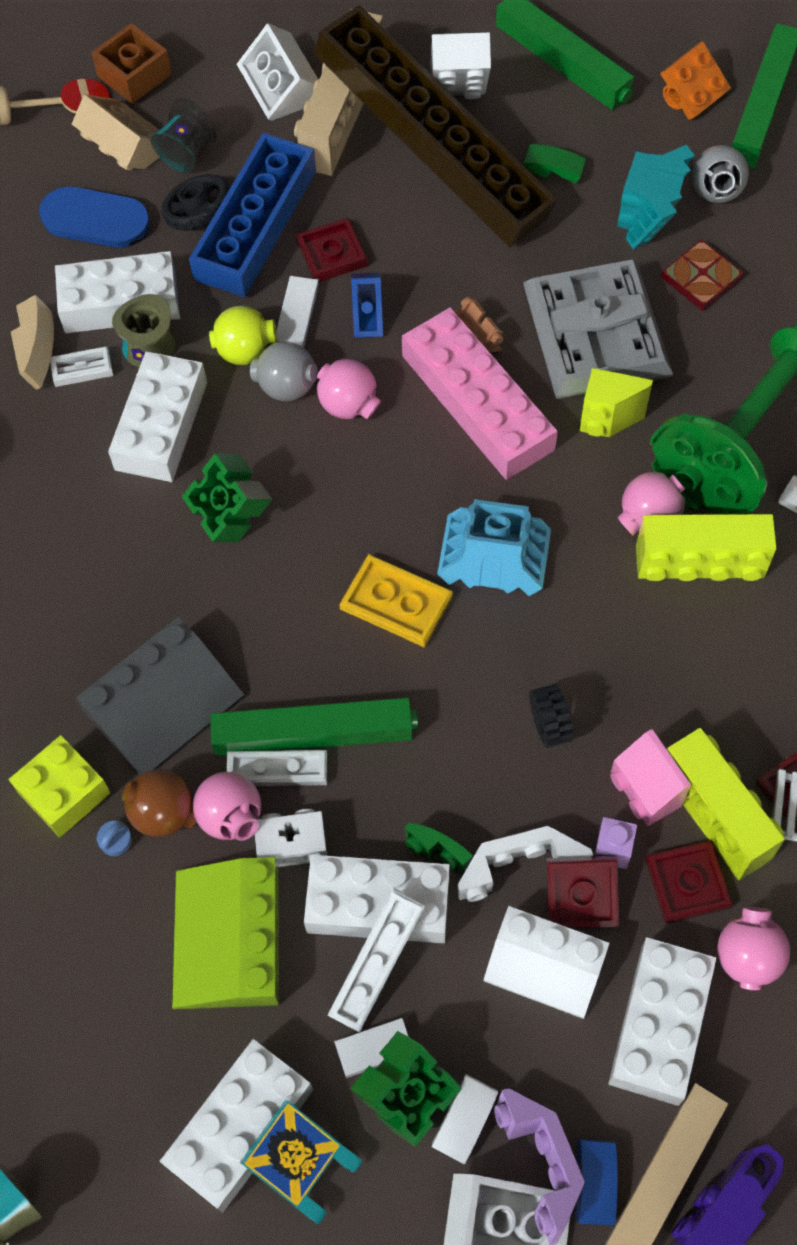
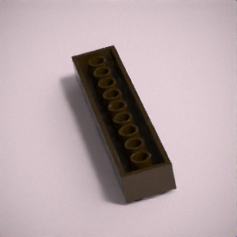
(434, 125)

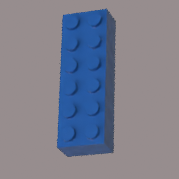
(253, 215)

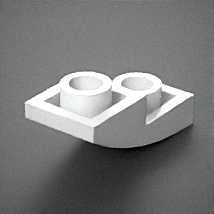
(465, 1119)

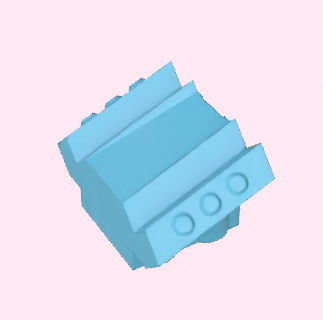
(495, 547)

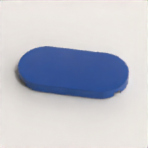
(94, 217)

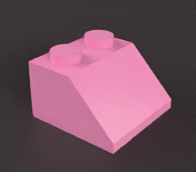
(650, 779)

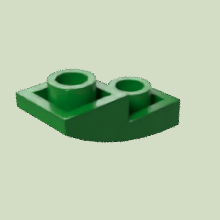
(544, 159)
(429, 841)

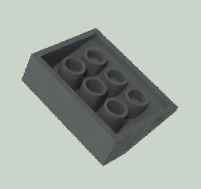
(159, 697)

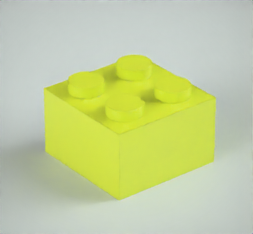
(60, 786)

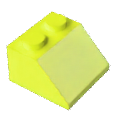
(613, 402)

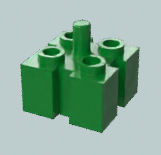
(226, 497)
(406, 1088)

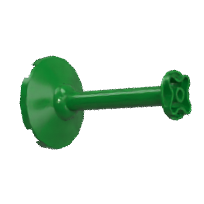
(714, 458)

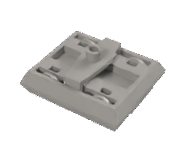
(598, 324)

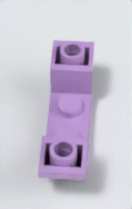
(523, 1117)

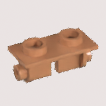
(485, 331)

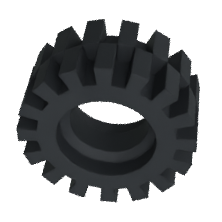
(551, 715)

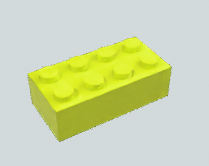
(705, 546)
(724, 806)

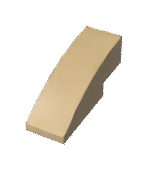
(33, 340)

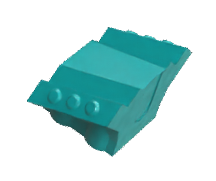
(652, 193)

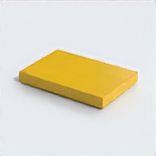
(396, 600)

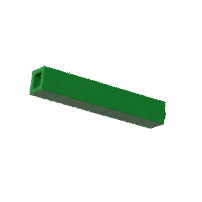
(565, 52)
(766, 93)
(313, 726)

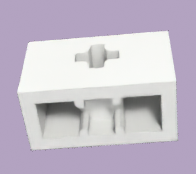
(308, 837)

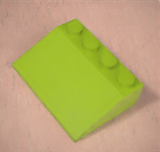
(227, 935)

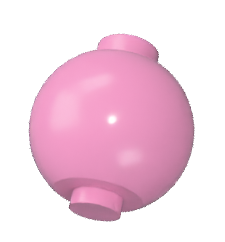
(347, 389)
(650, 495)
(227, 806)
(753, 949)

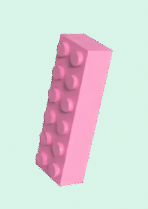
(479, 393)

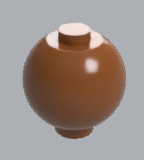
(158, 803)

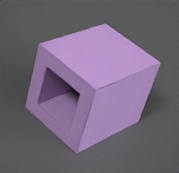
(616, 839)

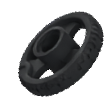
(194, 199)

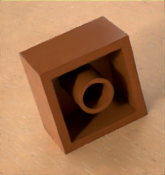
(132, 63)

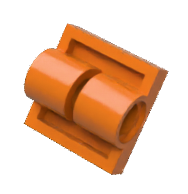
(694, 81)

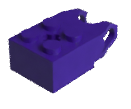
(731, 1206)

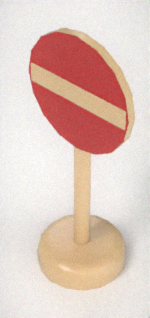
(70, 97)

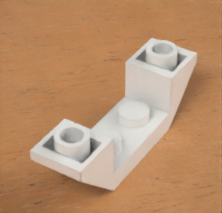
(477, 878)

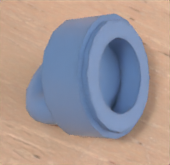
(114, 838)

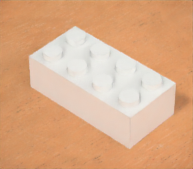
(461, 63)
(95, 289)
(158, 416)
(351, 892)
(662, 1021)
(230, 1122)

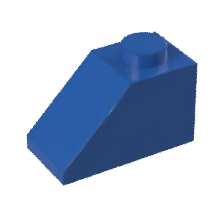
(367, 305)

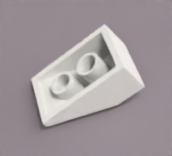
(494, 1213)

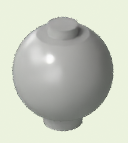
(720, 174)
(284, 371)

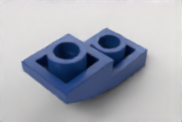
(599, 1194)

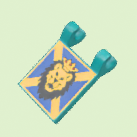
(294, 1155)

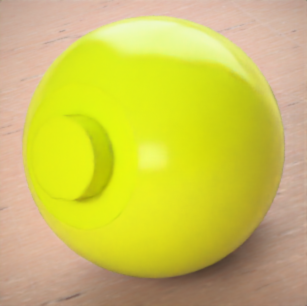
(242, 334)

